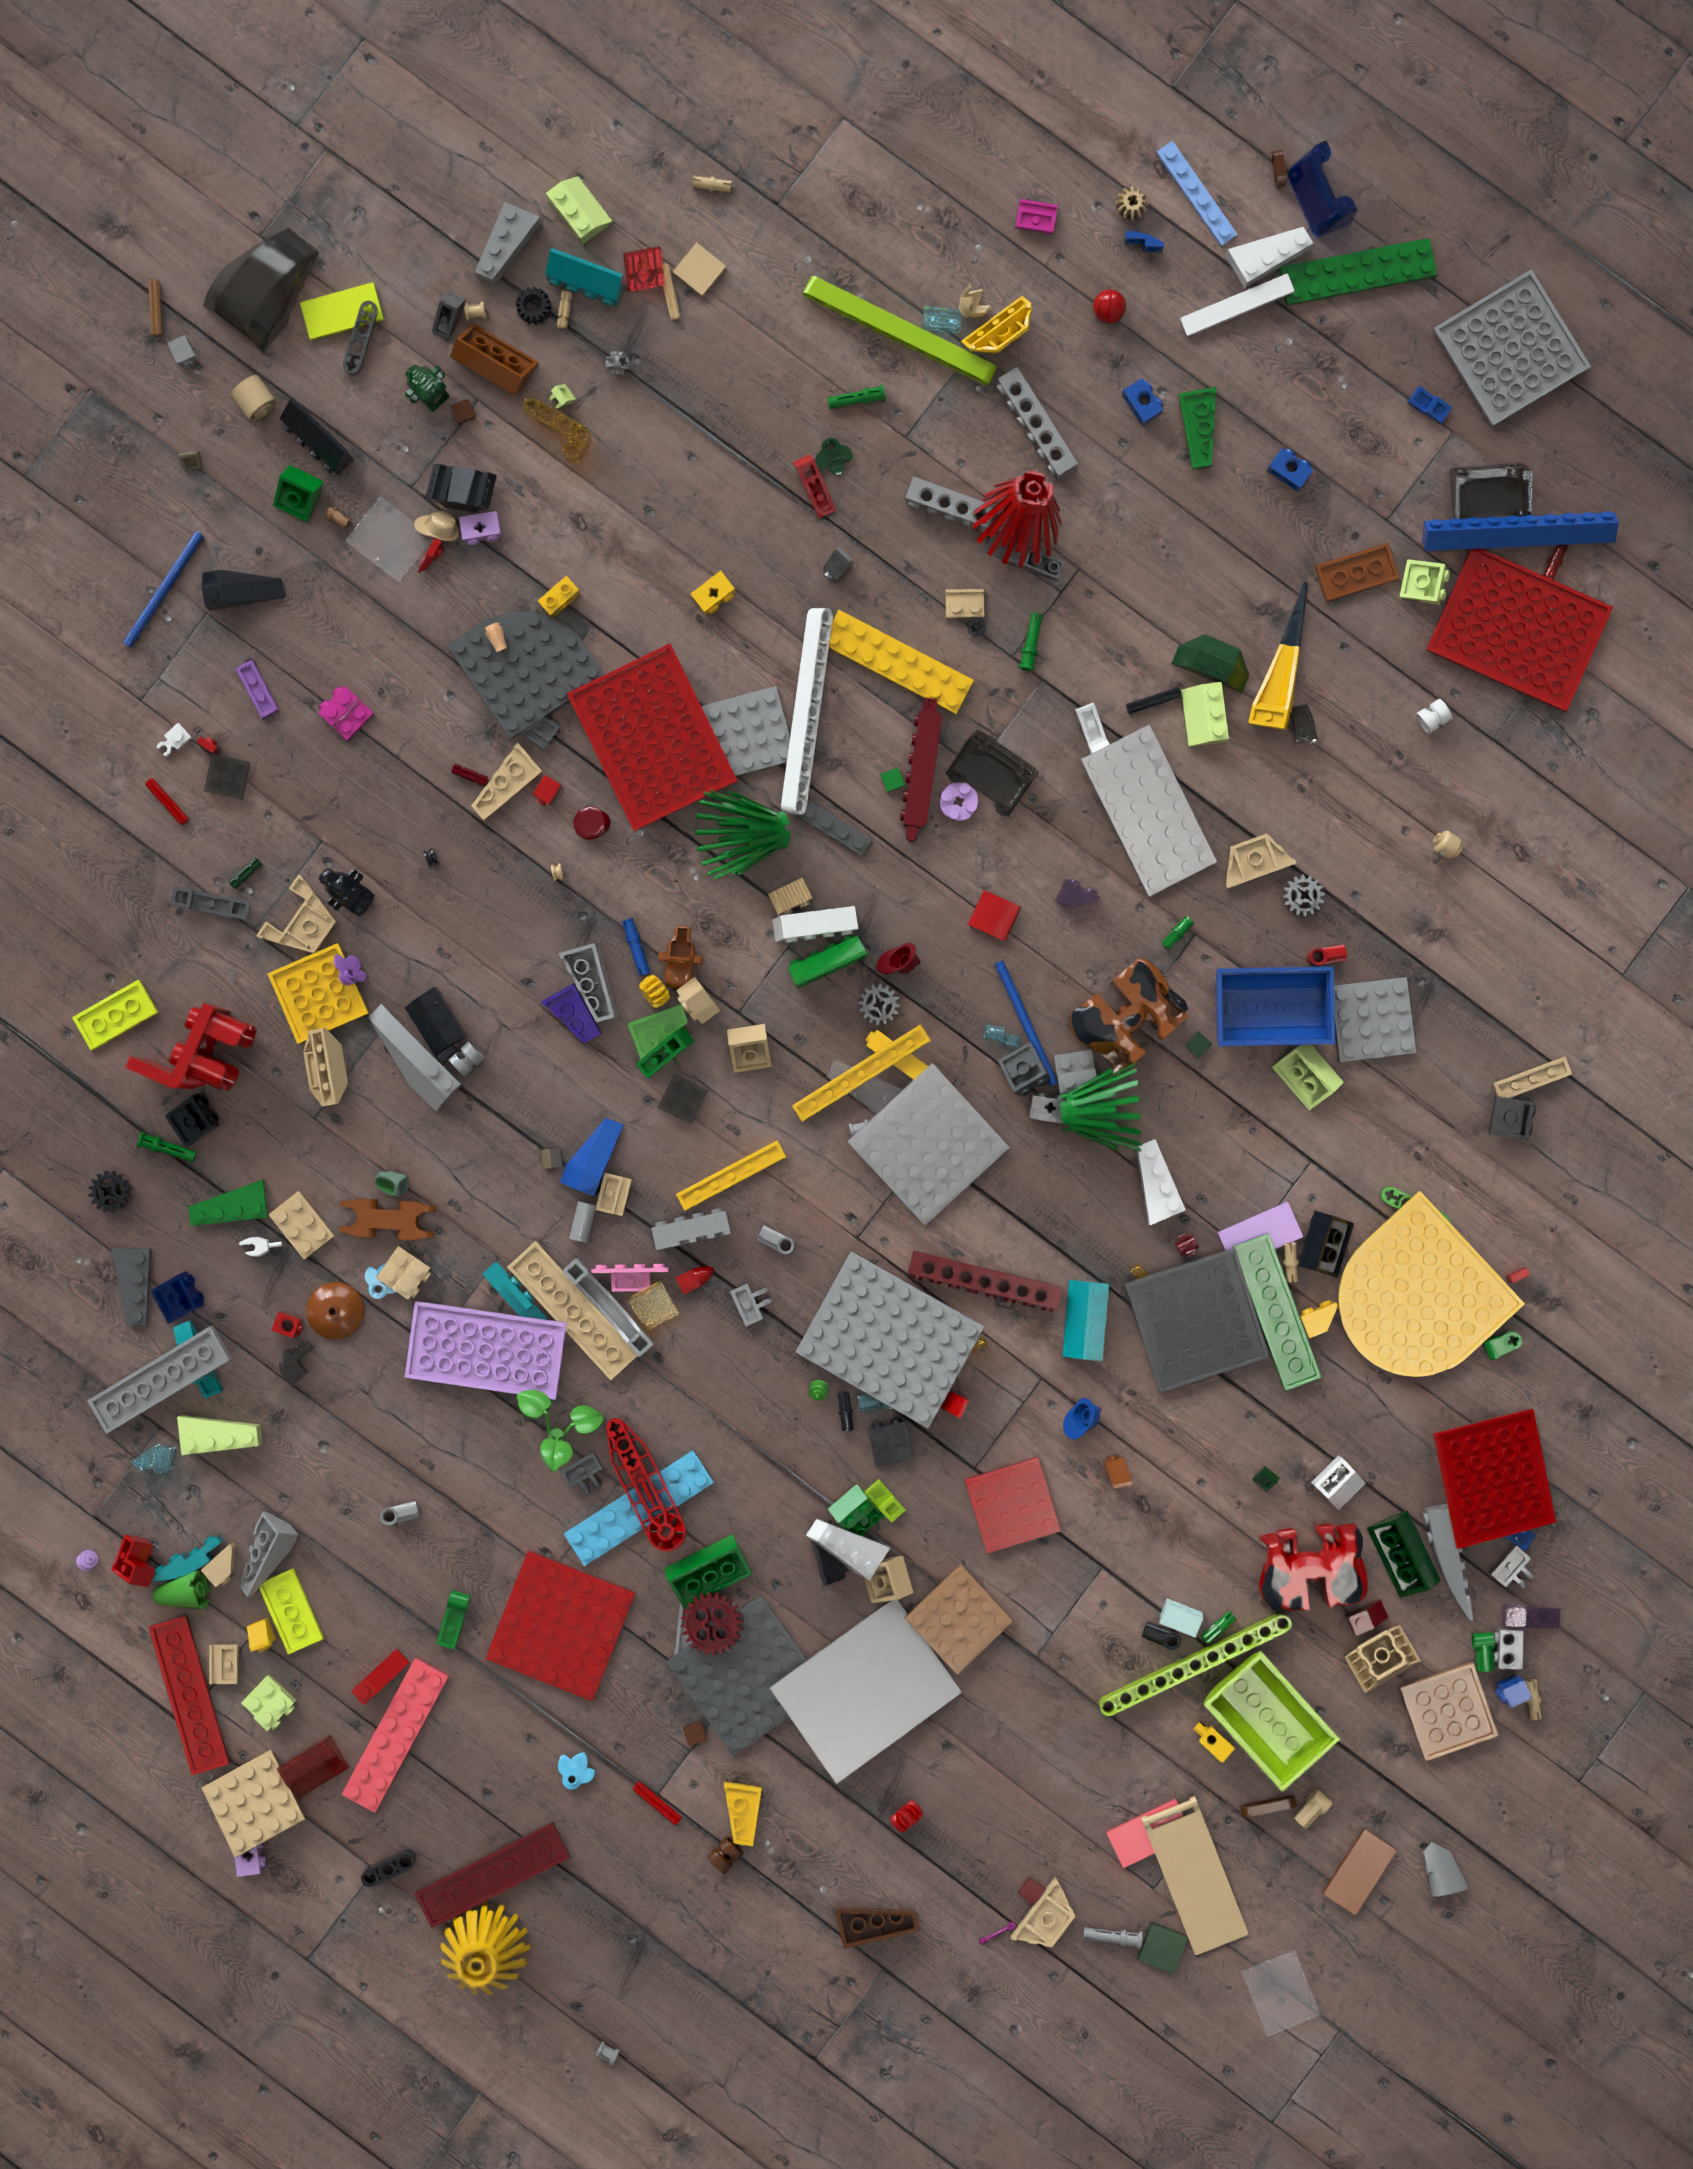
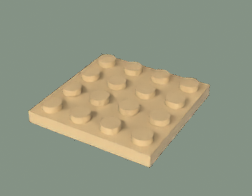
(253, 1804)

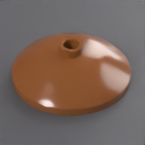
(348, 1308)

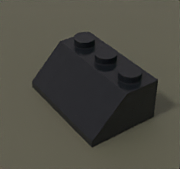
(435, 1021)
(1325, 1244)
(830, 1568)

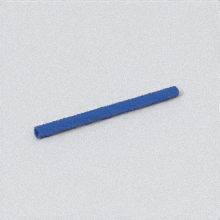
(163, 589)
(1023, 1017)

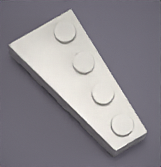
(815, 923)
(852, 1550)

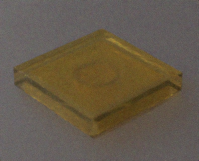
(653, 1306)

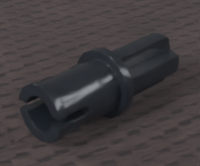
(845, 1411)

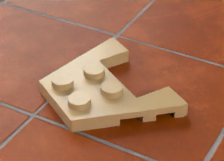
(309, 924)

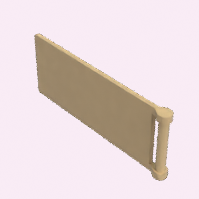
(1195, 1878)

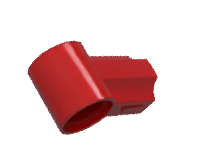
(1328, 955)

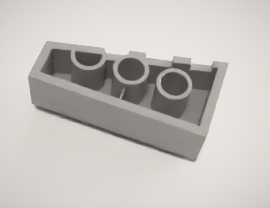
(508, 237)
(592, 981)
(692, 1229)

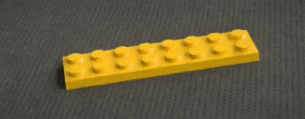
(898, 662)

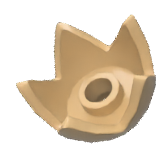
(969, 304)

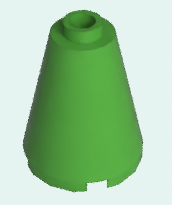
(184, 1592)

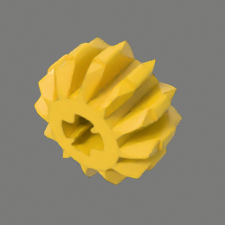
(654, 991)

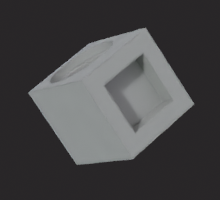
(183, 352)

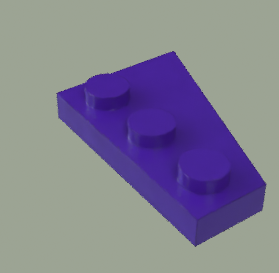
(572, 1011)

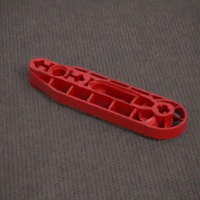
(639, 1475)

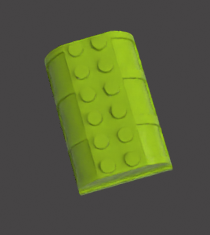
(1270, 1720)

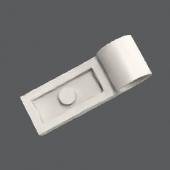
(1092, 727)

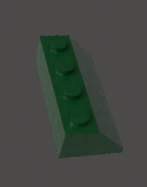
(1404, 1554)

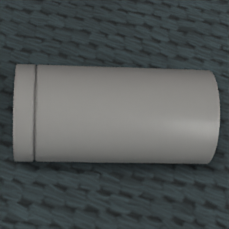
(582, 1222)

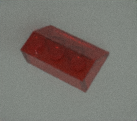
(313, 1766)

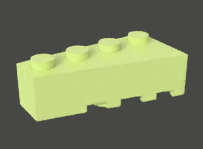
(210, 1435)

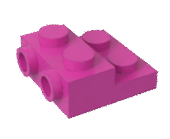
(345, 712)

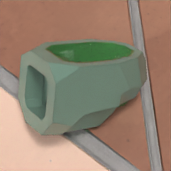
(392, 1183)

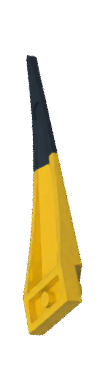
(1276, 694)

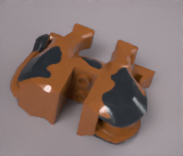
(1148, 999)

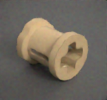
(475, 311)

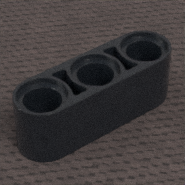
(380, 1872)

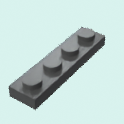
(835, 828)

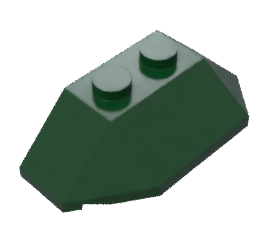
(1213, 661)

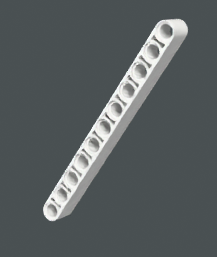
(806, 711)

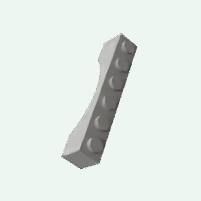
(608, 1306)

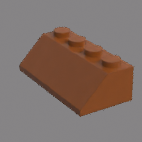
(493, 359)

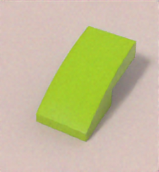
(885, 1500)

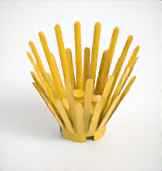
(485, 1947)

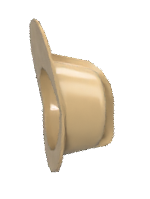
(438, 525)

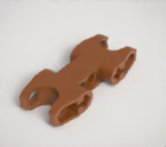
(403, 1220)

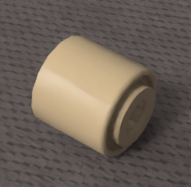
(253, 398)

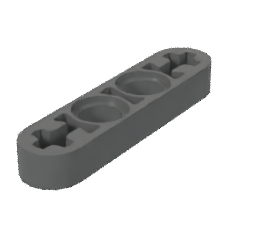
(363, 338)

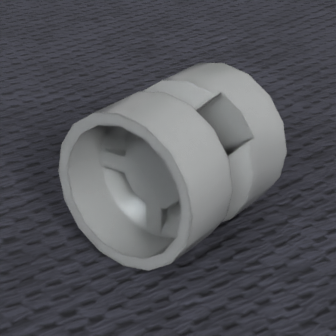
(466, 1058)

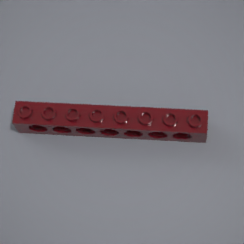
(1053, 1292)

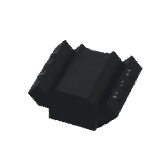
(460, 488)

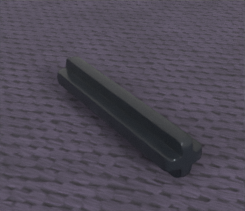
(1153, 700)

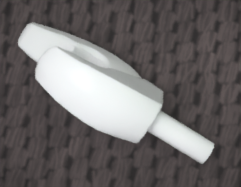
(262, 1246)

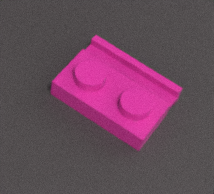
(1036, 216)

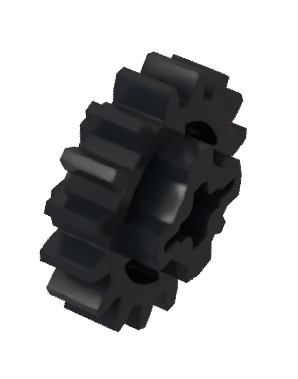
(104, 1197)

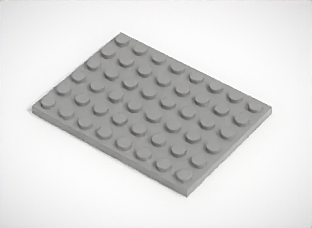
(890, 1339)

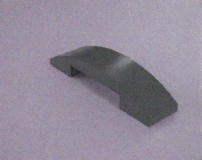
(210, 903)

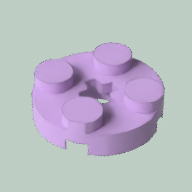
(949, 796)

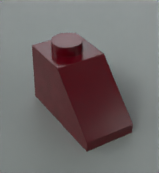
(1366, 1617)

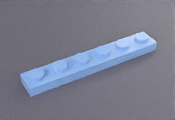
(1196, 193)

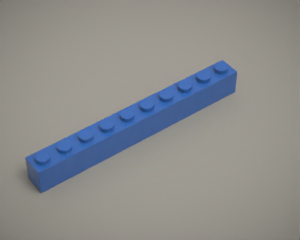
(1520, 531)

